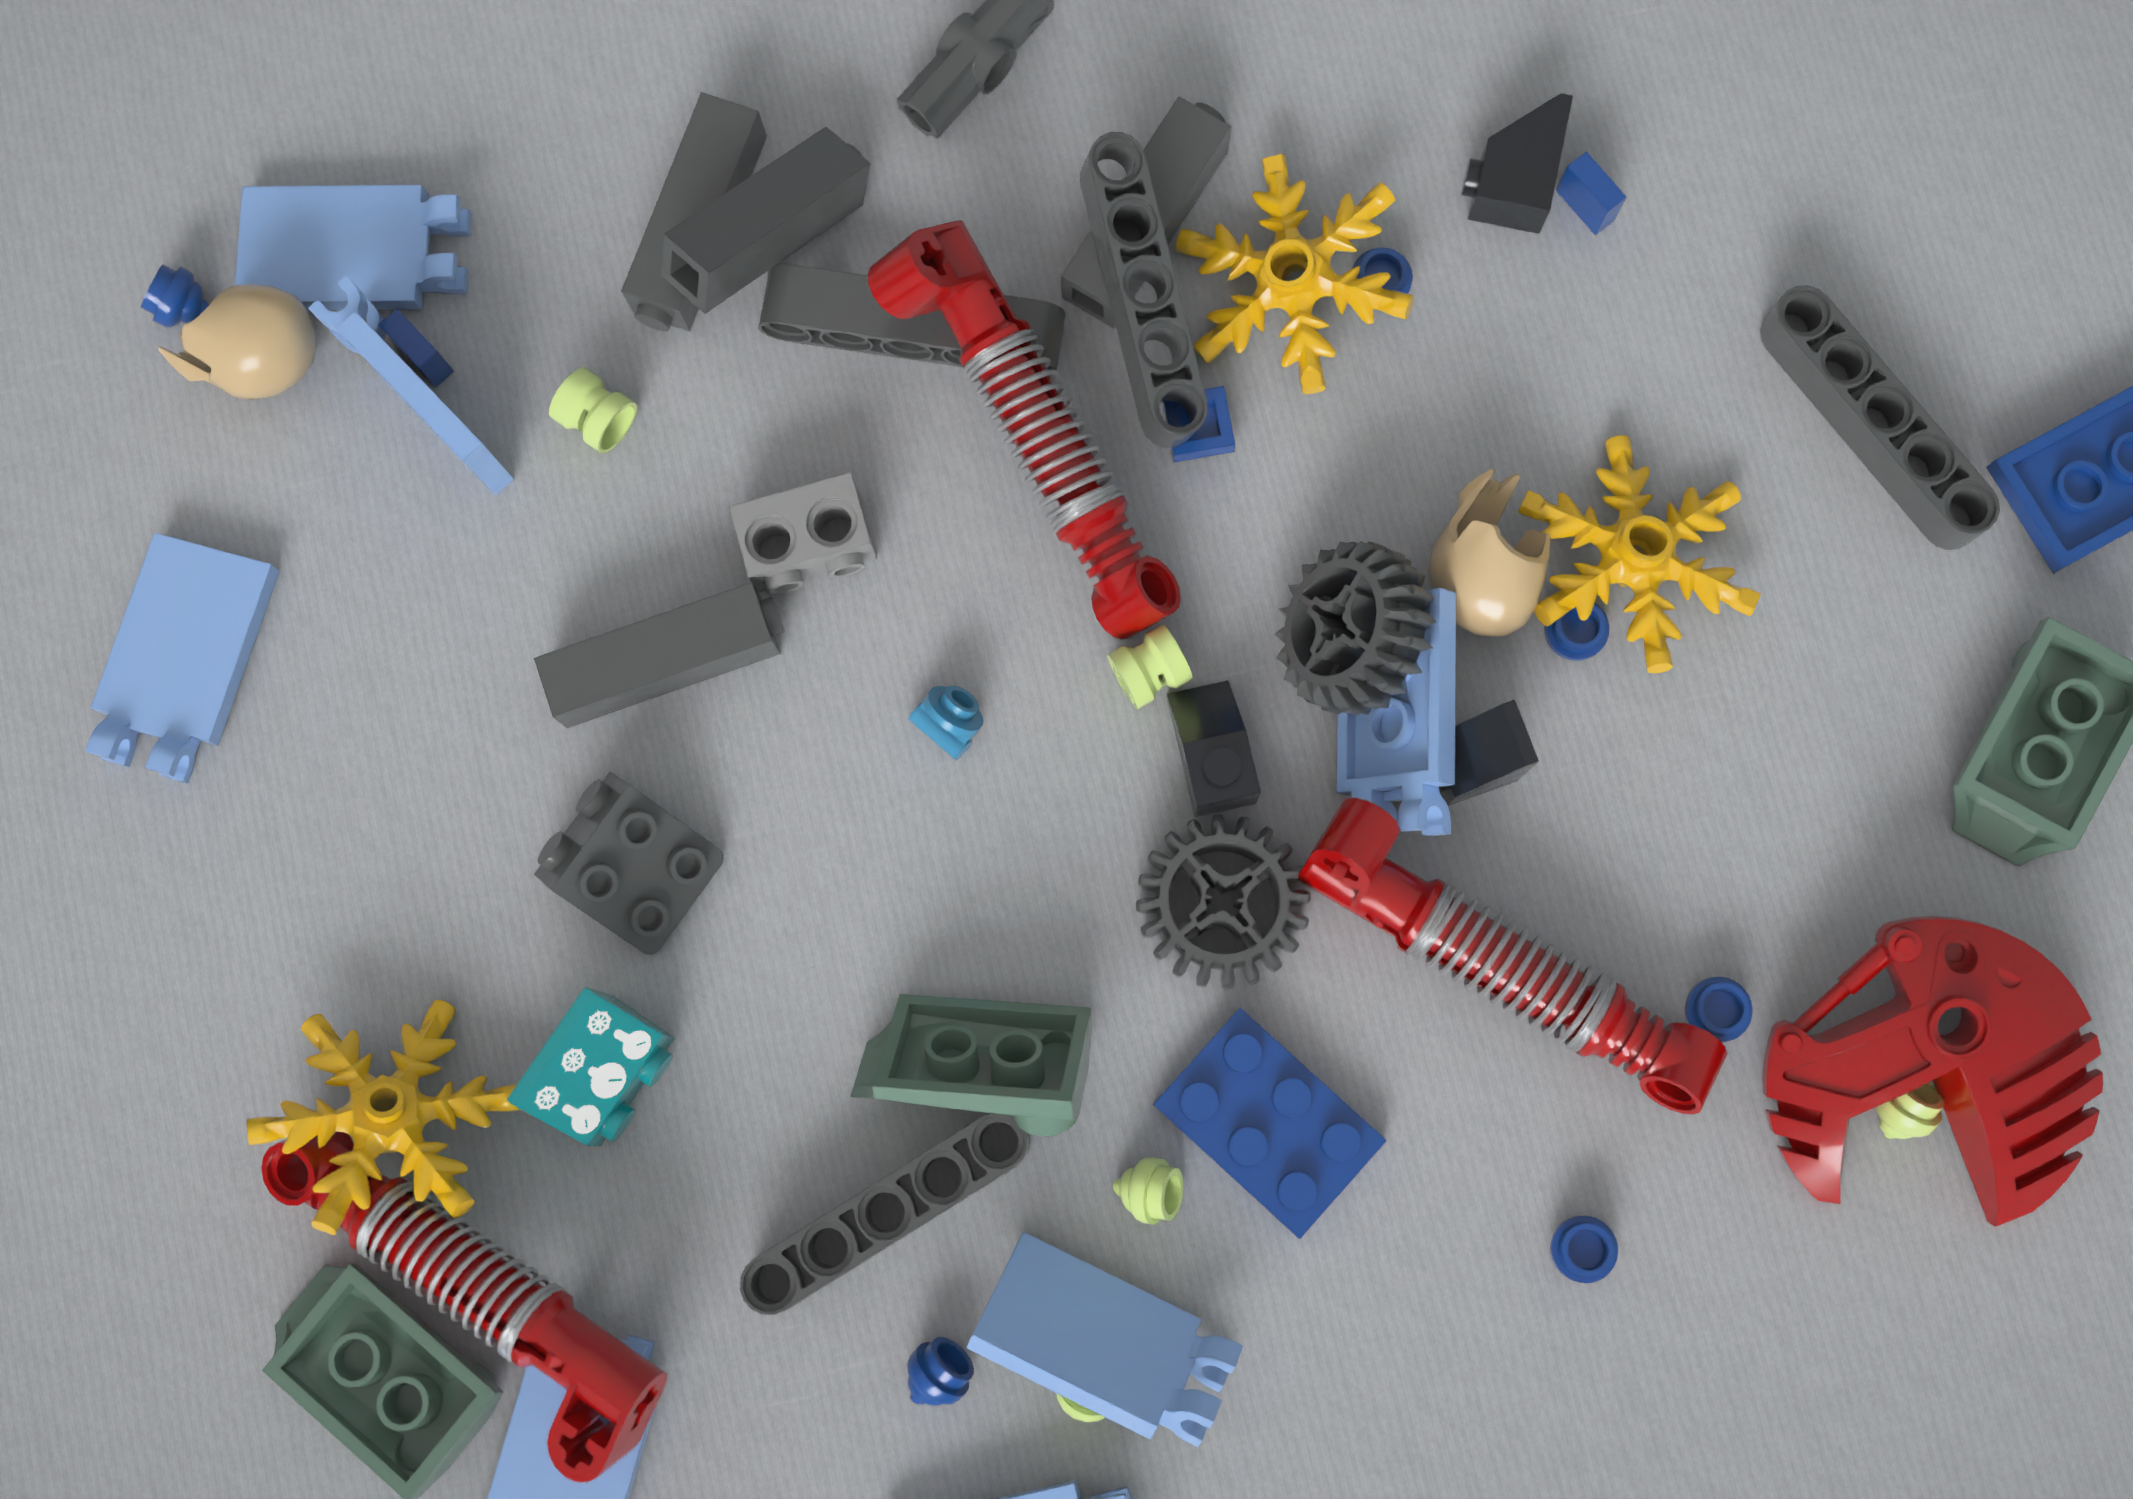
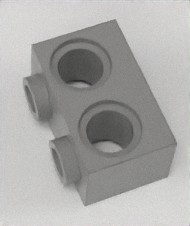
(800, 517)

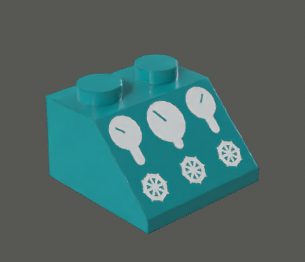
(593, 1069)

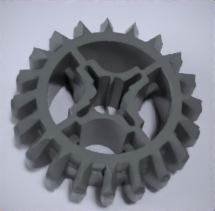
(1355, 628)
(1242, 926)

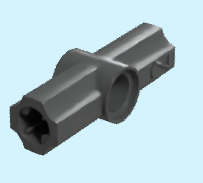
(970, 60)

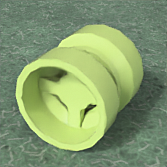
(592, 410)
(1149, 666)

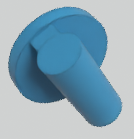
(949, 718)

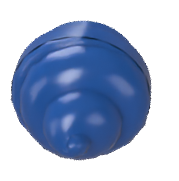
(174, 297)
(939, 1372)

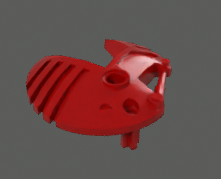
(2006, 1073)

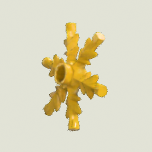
(1290, 254)
(1638, 554)
(383, 1116)

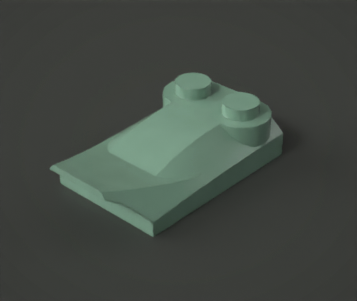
(2047, 747)
(982, 1059)
(380, 1379)

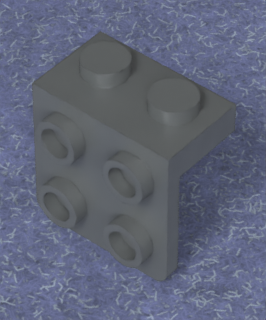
(628, 864)

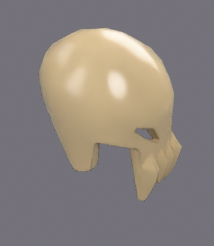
(248, 342)
(1491, 579)

